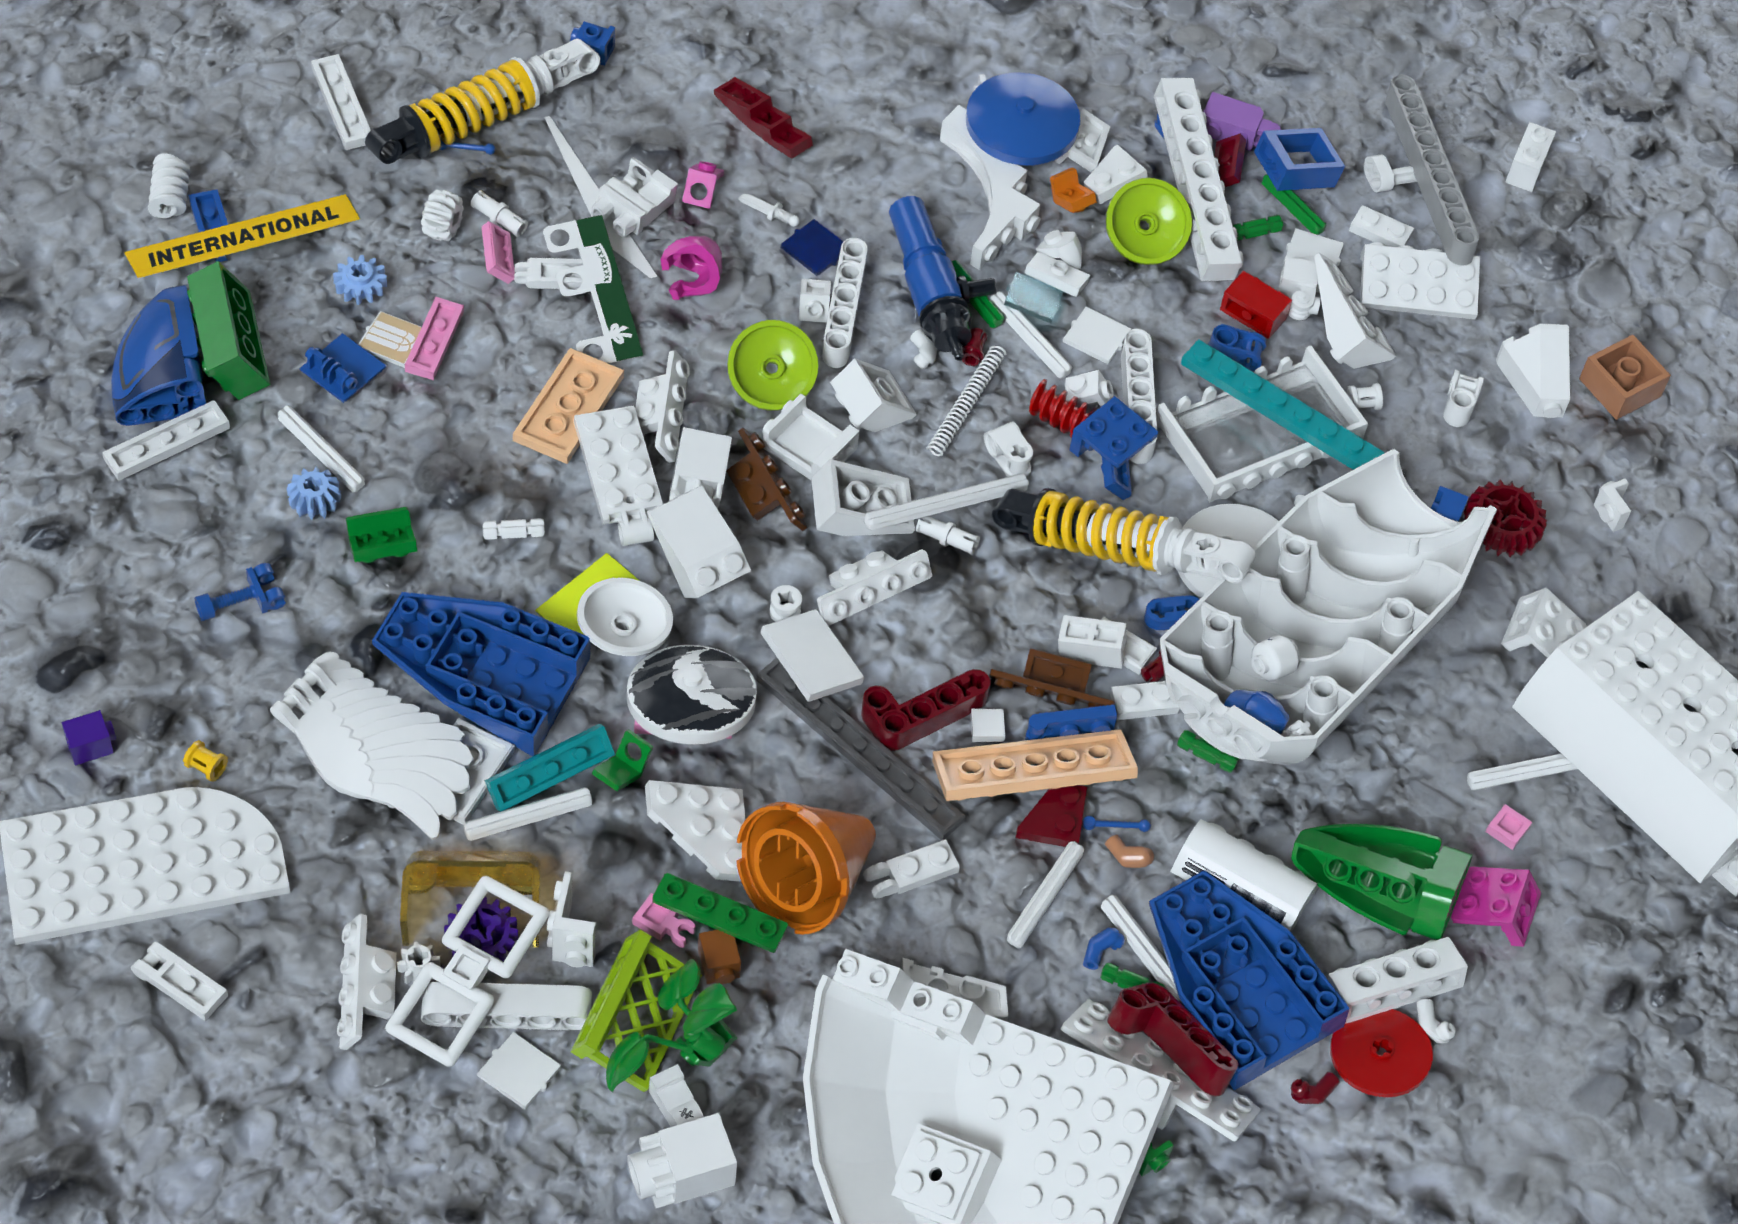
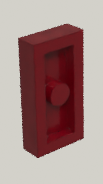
(1230, 158)

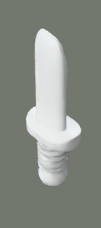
(771, 211)

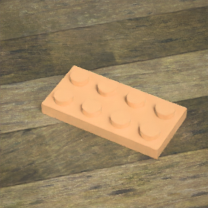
(575, 388)

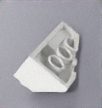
(1347, 329)

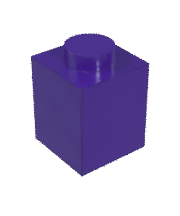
(89, 737)

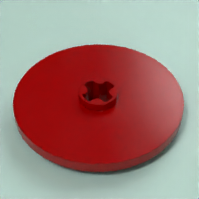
(1386, 1075)

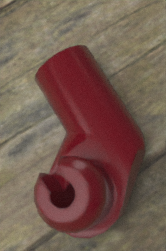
(1314, 1094)

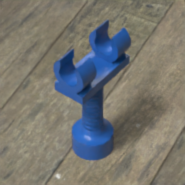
(259, 575)

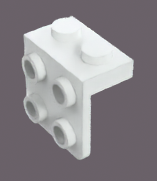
(569, 938)

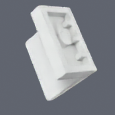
(1541, 621)

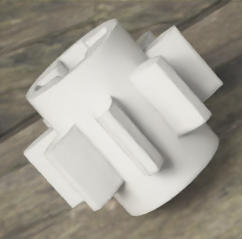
(415, 955)

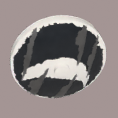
(691, 694)

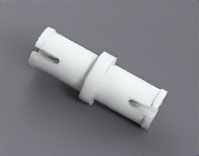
(499, 213)
(948, 534)

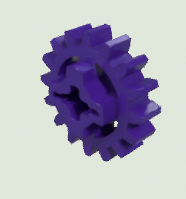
(494, 924)

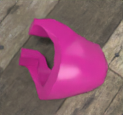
(697, 255)

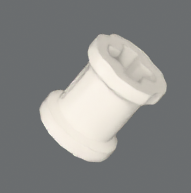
(1374, 395)

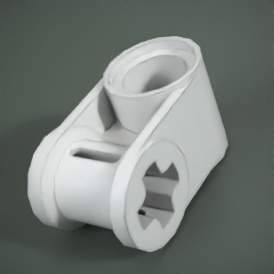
(1461, 399)
(1009, 449)

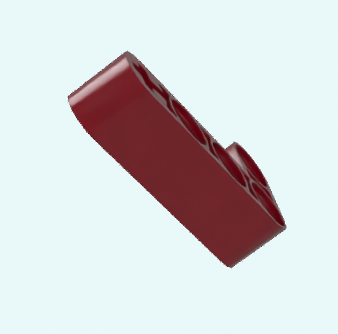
(964, 692)
(1177, 1033)

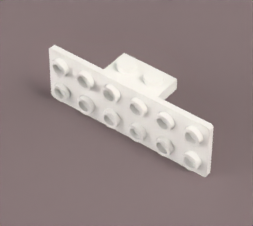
(1225, 1113)

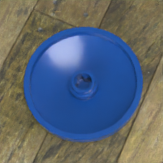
(1022, 118)

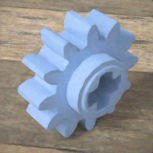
(360, 279)

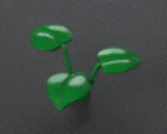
(707, 1009)

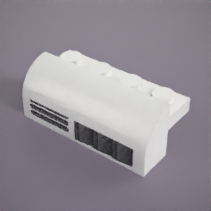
(1248, 872)

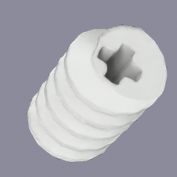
(168, 186)

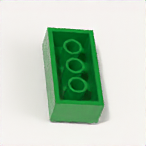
(227, 331)

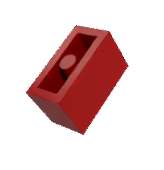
(1255, 304)

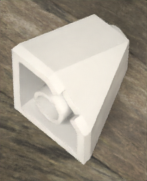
(1539, 368)

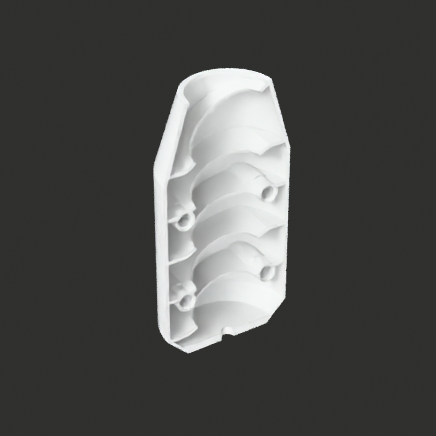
(1345, 578)

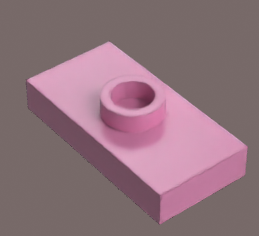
(498, 252)

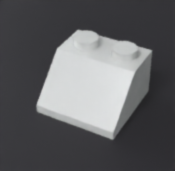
(871, 396)

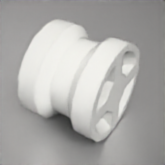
(785, 594)

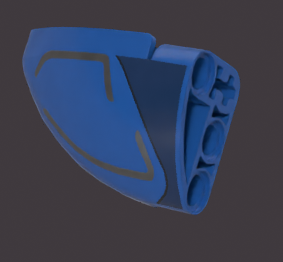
(158, 363)

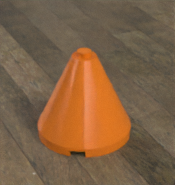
(802, 862)

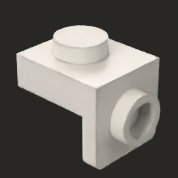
(1089, 388)
(1611, 505)

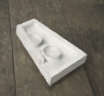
(986, 995)

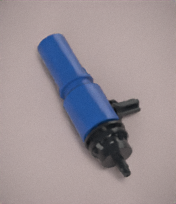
(933, 284)

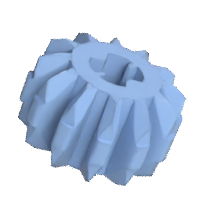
(313, 493)

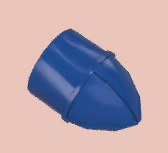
(1260, 706)

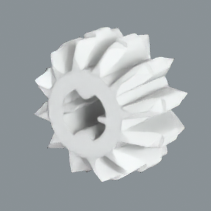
(442, 215)

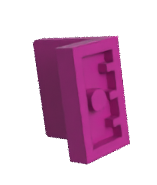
(1498, 899)

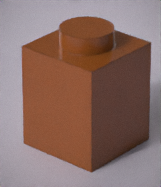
(719, 957)

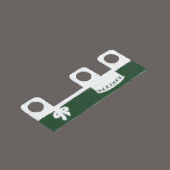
(604, 282)

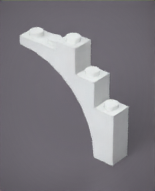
(1004, 186)

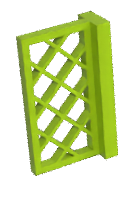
(610, 1000)

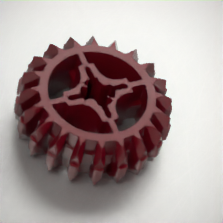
(1524, 522)

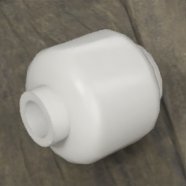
(1275, 658)

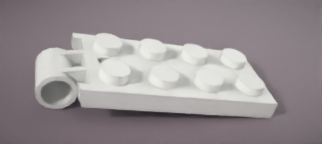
(619, 471)

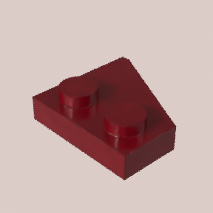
(1055, 817)

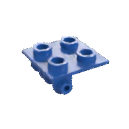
(341, 367)

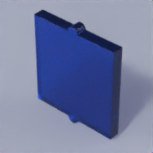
(813, 247)

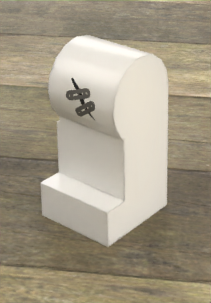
(674, 1097)

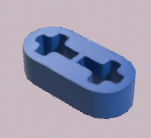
(1170, 607)

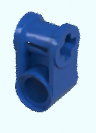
(1238, 345)

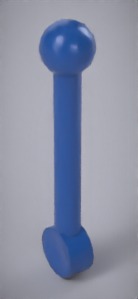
(489, 148)
(1090, 823)

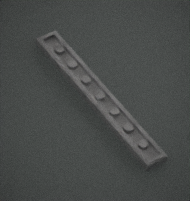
(865, 753)

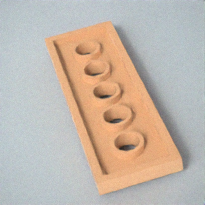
(1051, 772)

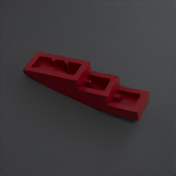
(763, 119)

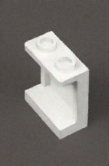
(807, 439)

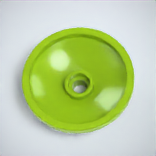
(1164, 212)
(777, 344)

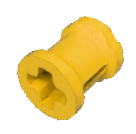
(205, 760)

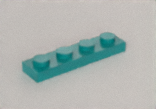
(549, 767)

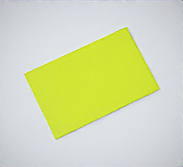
(563, 605)

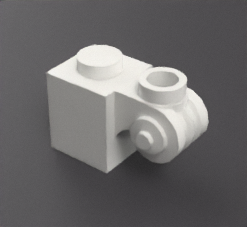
(1300, 284)

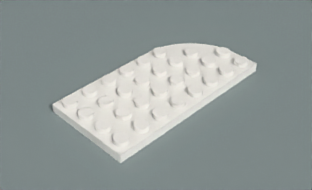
(137, 861)

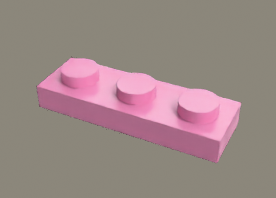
(434, 338)

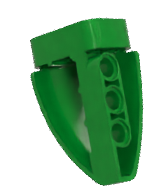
(1385, 873)

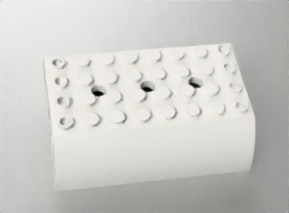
(1637, 738)

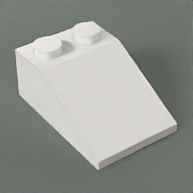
(849, 491)
(697, 543)

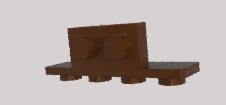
(760, 485)
(1054, 676)

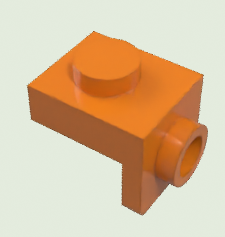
(1069, 193)

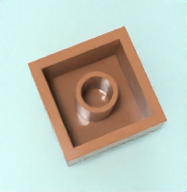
(1624, 377)

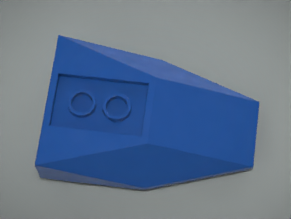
(487, 661)
(1244, 976)

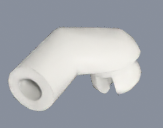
(926, 348)
(1434, 1029)

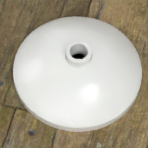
(625, 616)

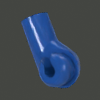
(1097, 944)

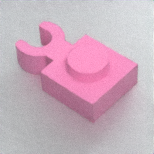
(661, 921)

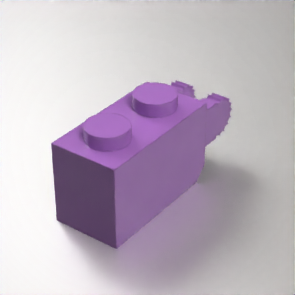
(1231, 117)

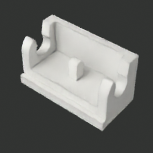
(1092, 641)

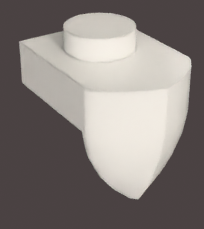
(1063, 246)

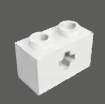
(1530, 157)

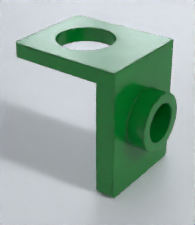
(622, 768)

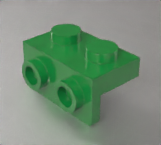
(381, 535)

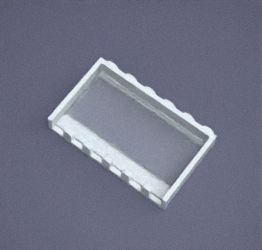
(1238, 447)

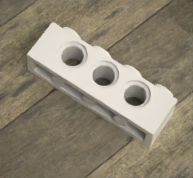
(1400, 978)

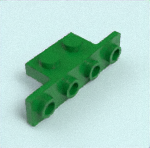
(720, 912)

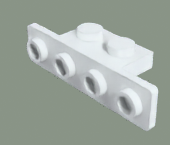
(661, 405)
(871, 582)
(367, 982)

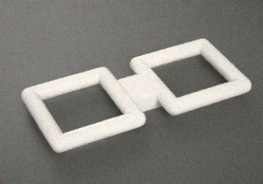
(467, 971)

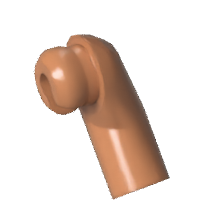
(1129, 855)

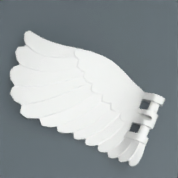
(376, 743)

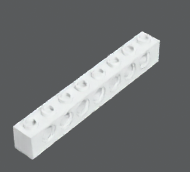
(1198, 179)

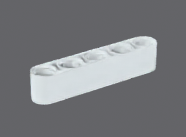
(844, 303)
(1139, 383)
(513, 1006)

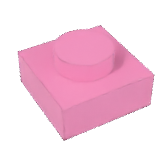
(1508, 827)

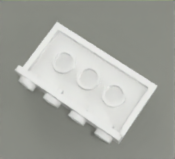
(1418, 281)

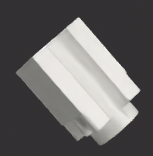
(701, 462)
(683, 1162)

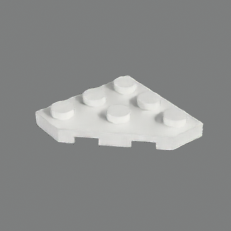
(702, 822)

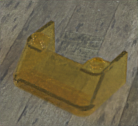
(464, 869)

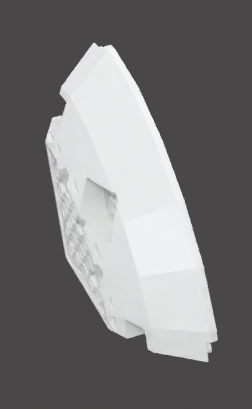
(1001, 1110)

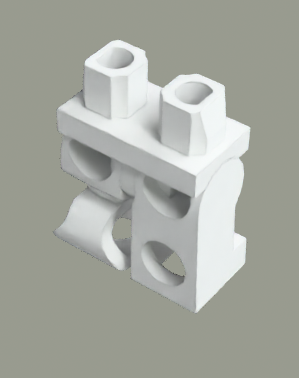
(635, 199)

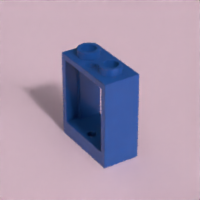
(1285, 175)

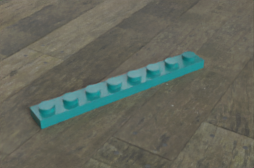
(1279, 406)

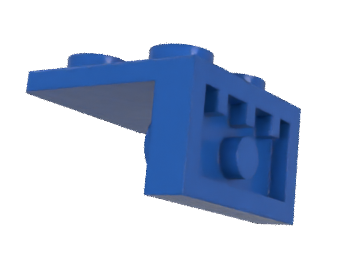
(1113, 433)

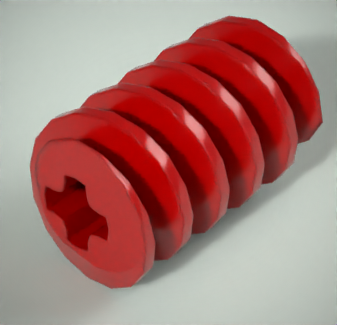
(1057, 409)

